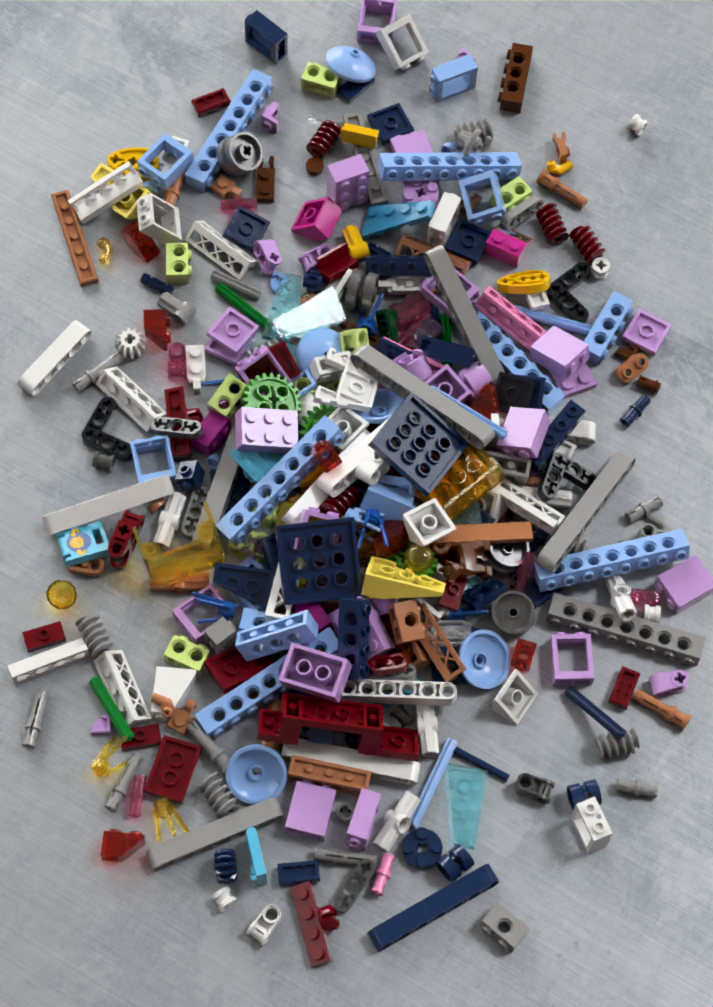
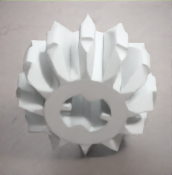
(135, 338)

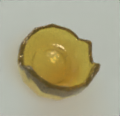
(419, 558)
(61, 594)

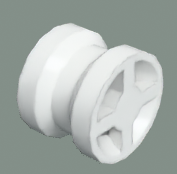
(637, 125)
(596, 270)
(651, 613)
(224, 899)

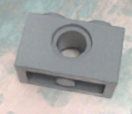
(220, 636)
(500, 916)

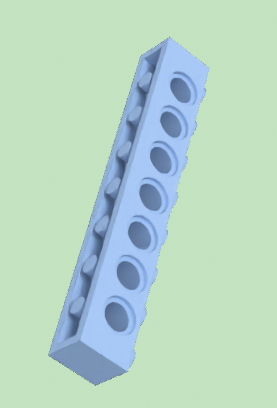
(255, 81)
(446, 166)
(517, 357)
(270, 482)
(614, 560)
(257, 683)

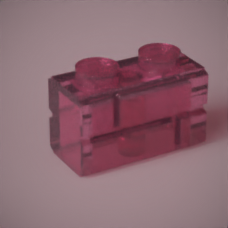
(410, 309)

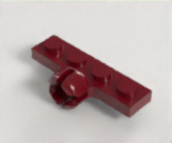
(177, 409)
(314, 923)

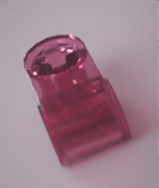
(177, 364)

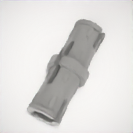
(644, 509)
(637, 788)

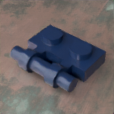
(483, 594)

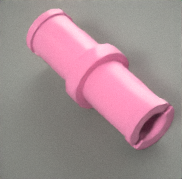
(382, 874)

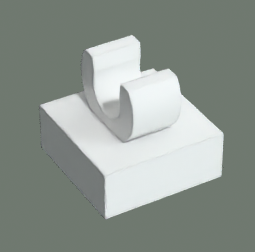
(537, 301)

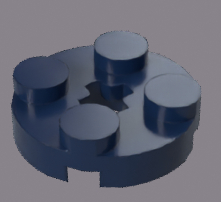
(421, 837)

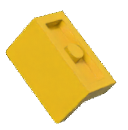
(359, 135)

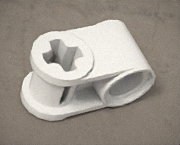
(372, 469)
(262, 927)

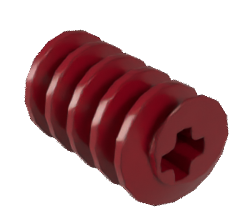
(323, 139)
(552, 224)
(587, 243)
(341, 502)

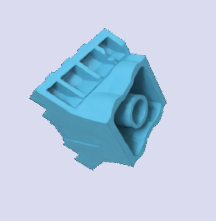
(255, 464)

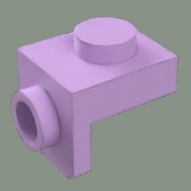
(269, 117)

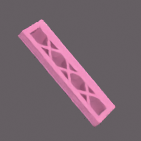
(509, 317)

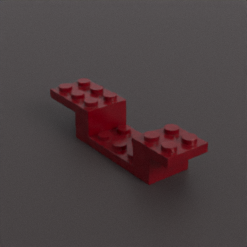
(345, 716)

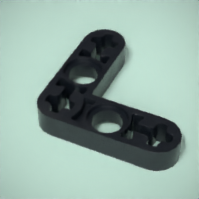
(565, 289)
(98, 431)
(562, 470)

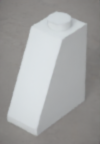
(173, 684)

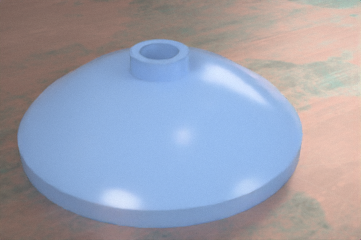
(350, 64)
(315, 345)
(383, 407)
(492, 656)
(251, 786)

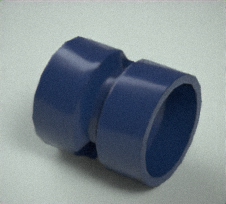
(576, 792)
(450, 868)

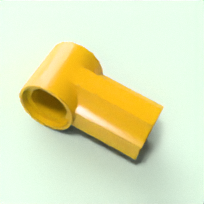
(357, 247)

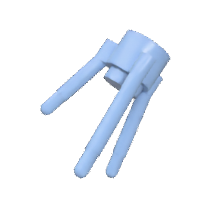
(357, 517)

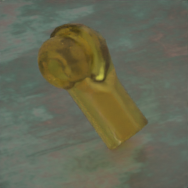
(107, 249)

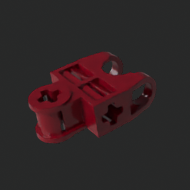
(123, 538)

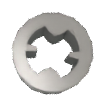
(340, 816)

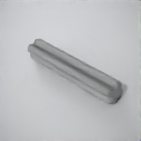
(236, 285)

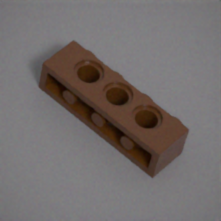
(513, 100)

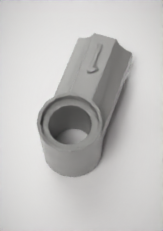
(179, 310)

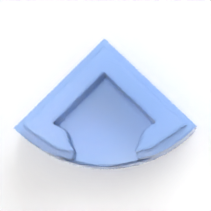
(275, 280)

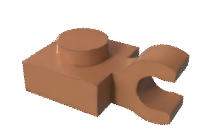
(562, 151)
(224, 186)
(182, 718)

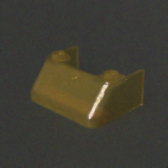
(184, 560)

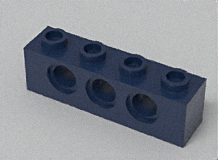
(397, 265)
(557, 433)
(348, 628)

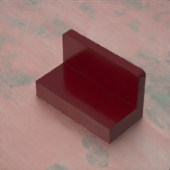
(335, 263)

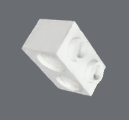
(323, 372)

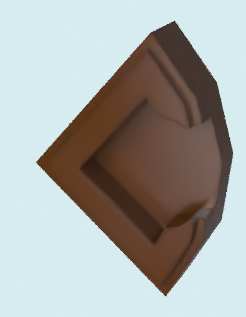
(626, 352)

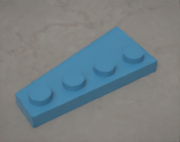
(394, 216)

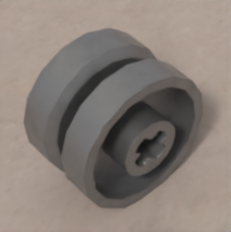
(239, 153)
(365, 292)
(506, 557)
(516, 624)

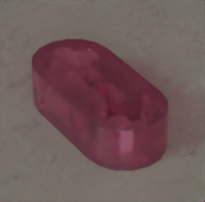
(643, 597)

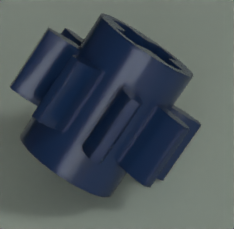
(312, 281)

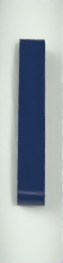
(433, 907)

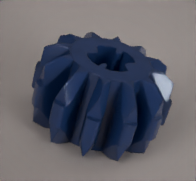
(225, 866)

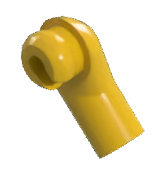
(553, 168)

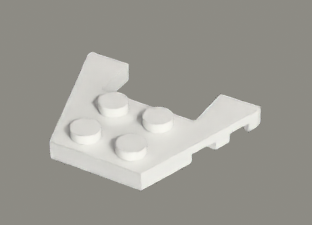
(355, 387)

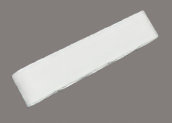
(54, 358)

